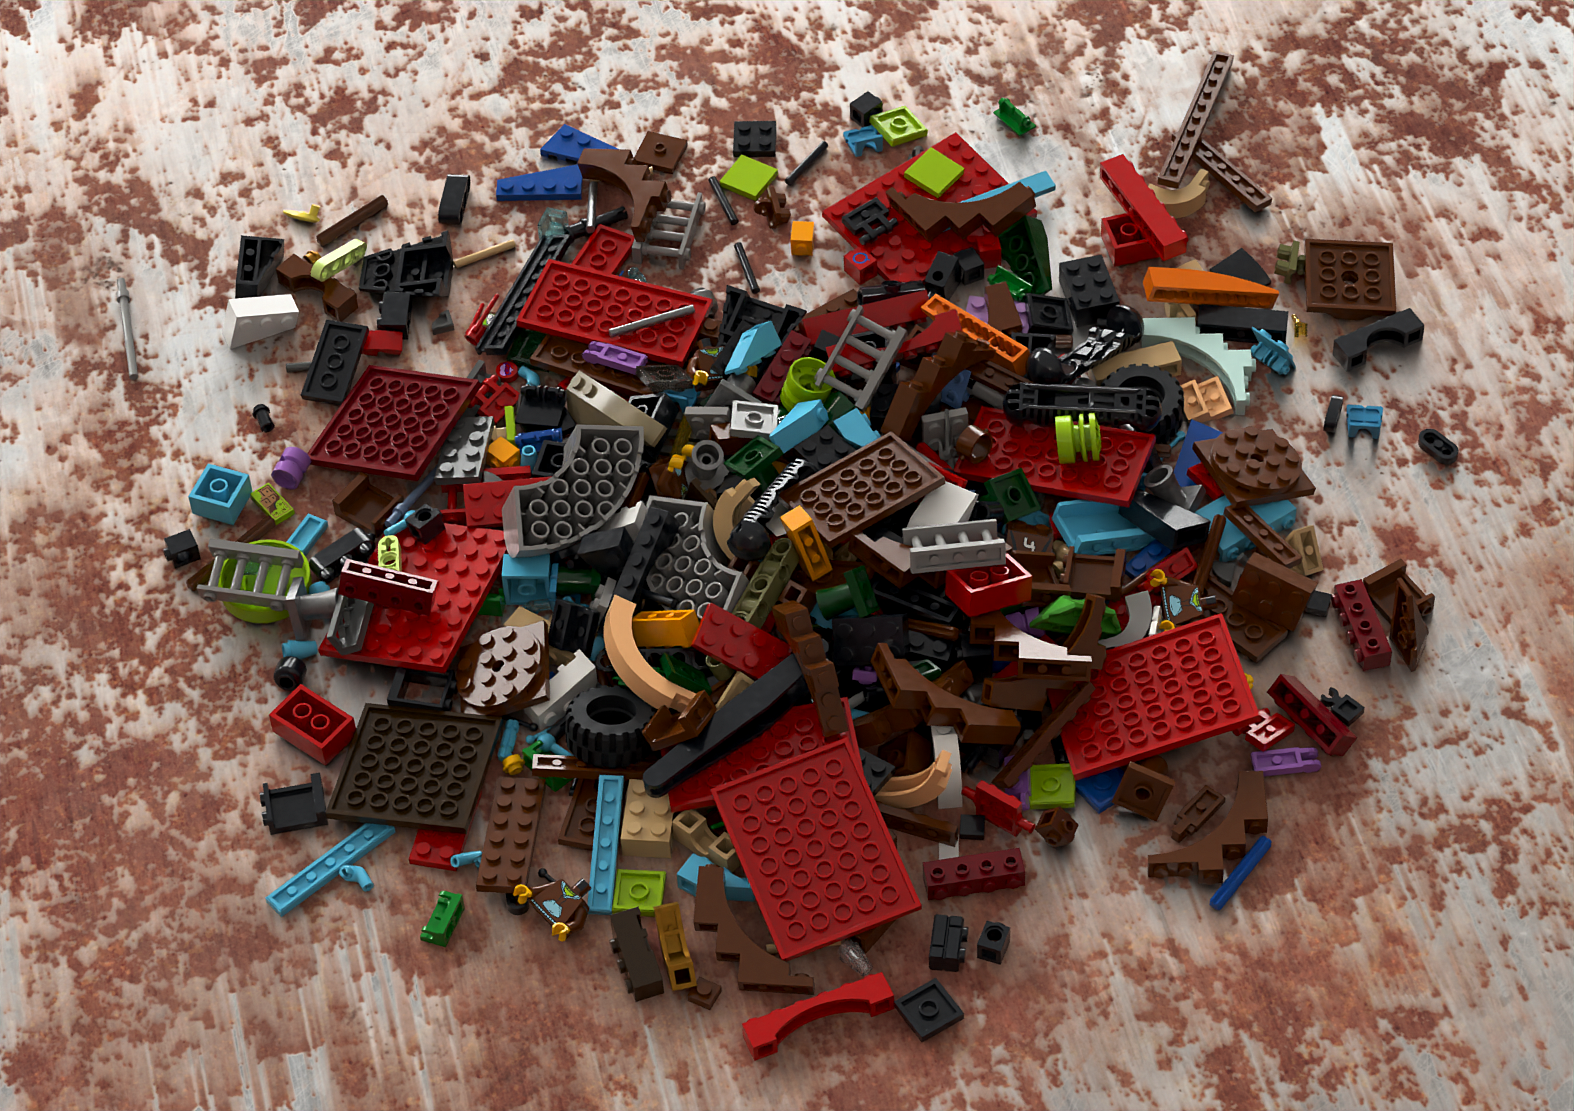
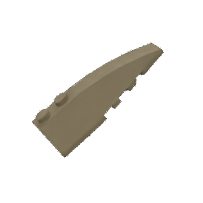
(596, 405)

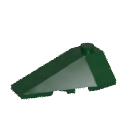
(1027, 253)

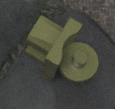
(1293, 263)

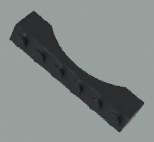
(653, 538)

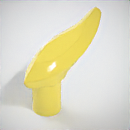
(304, 216)

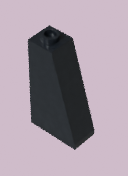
(1166, 521)

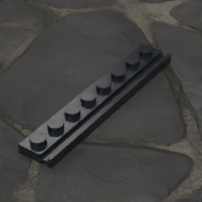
(503, 327)

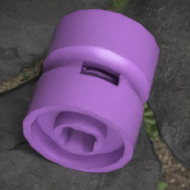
(291, 467)
(1022, 621)

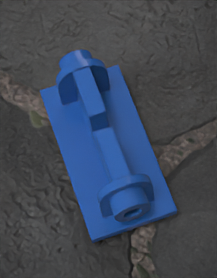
(536, 438)

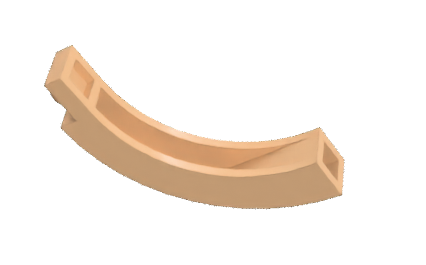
(632, 666)
(919, 787)

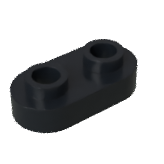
(1440, 448)

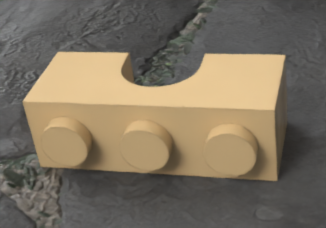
(692, 832)

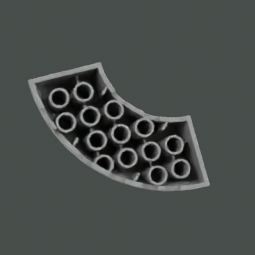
(579, 497)
(694, 565)

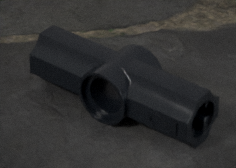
(887, 290)

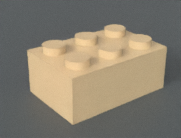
(646, 824)

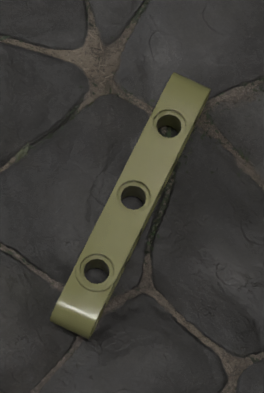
(761, 593)

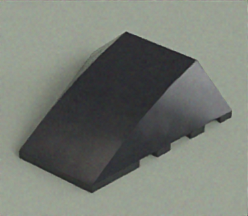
(414, 268)
(753, 311)

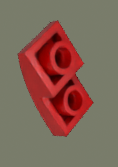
(384, 342)

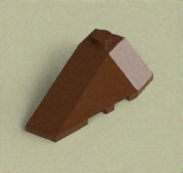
(1407, 627)

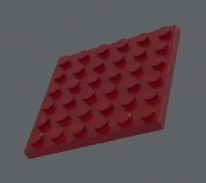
(393, 422)

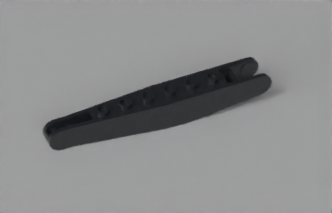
(731, 726)

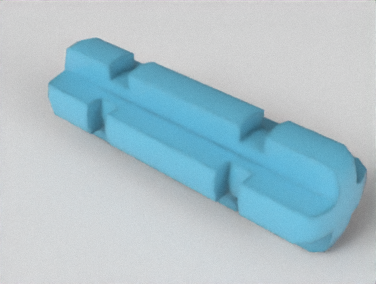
(508, 739)

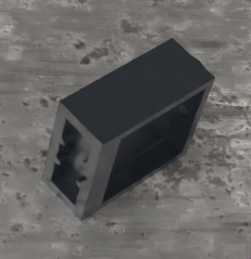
(406, 675)

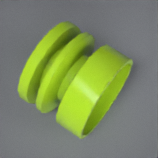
(801, 384)
(1077, 438)

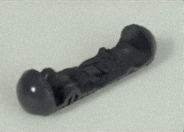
(1123, 330)
(1045, 402)
(749, 537)

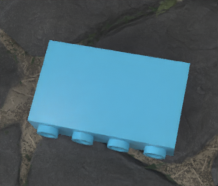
(1277, 515)
(1080, 520)

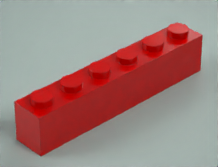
(1143, 207)
(885, 313)

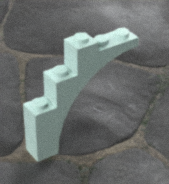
(1208, 350)

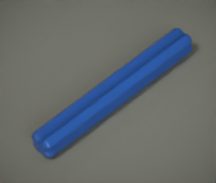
(1240, 873)

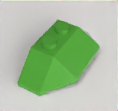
(1064, 613)

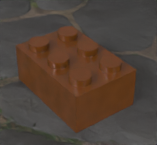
(1274, 591)

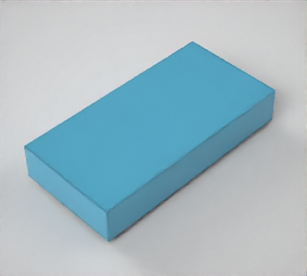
(308, 533)

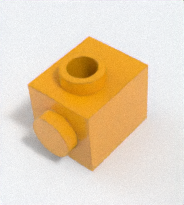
(503, 454)

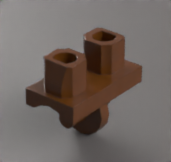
(773, 208)

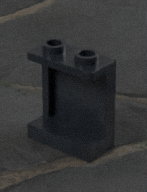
(294, 806)

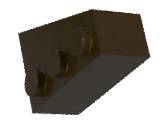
(635, 955)

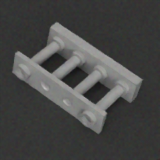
(683, 254)
(882, 357)
(954, 546)
(244, 554)

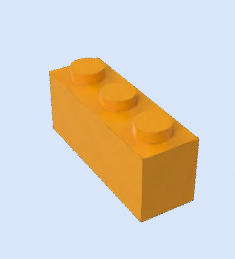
(807, 543)
(664, 628)

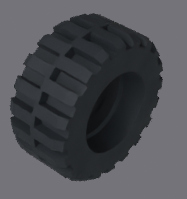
(1163, 385)
(608, 726)

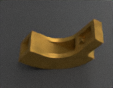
(674, 946)

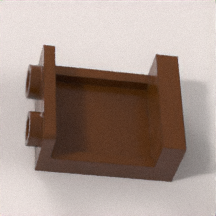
(365, 505)
(1094, 574)
(1044, 581)
(1382, 588)
(671, 729)

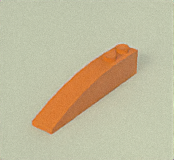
(1205, 287)
(1008, 351)

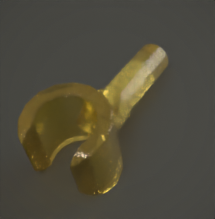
(1300, 328)

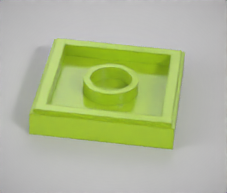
(898, 126)
(934, 172)
(748, 177)
(1052, 786)
(639, 889)

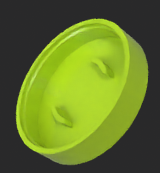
(262, 614)

